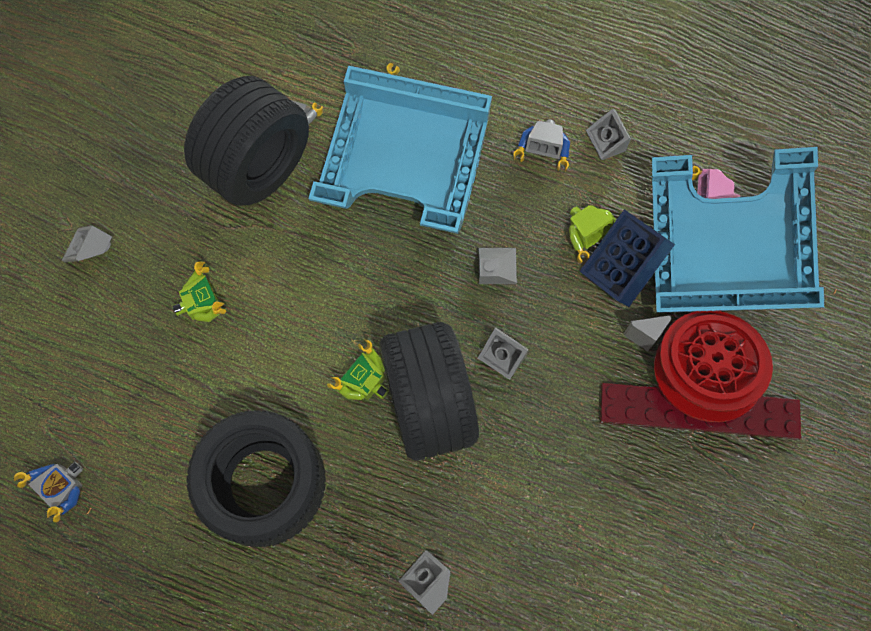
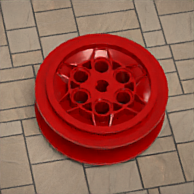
(708, 396)

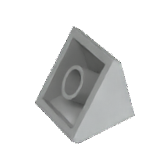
(609, 135)
(646, 331)
(503, 353)

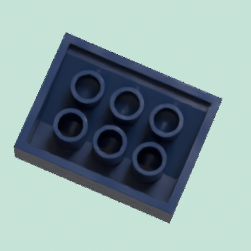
(626, 258)

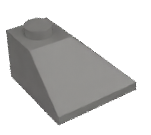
(87, 243)
(497, 266)
(427, 581)

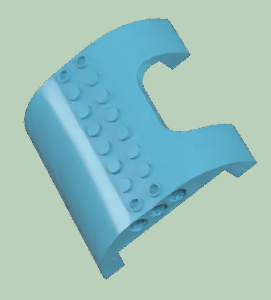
(406, 144)
(740, 248)

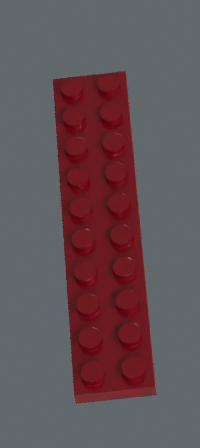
(650, 408)

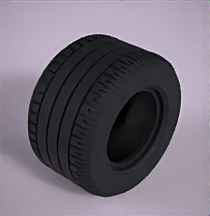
(246, 140)
(430, 390)
(221, 452)

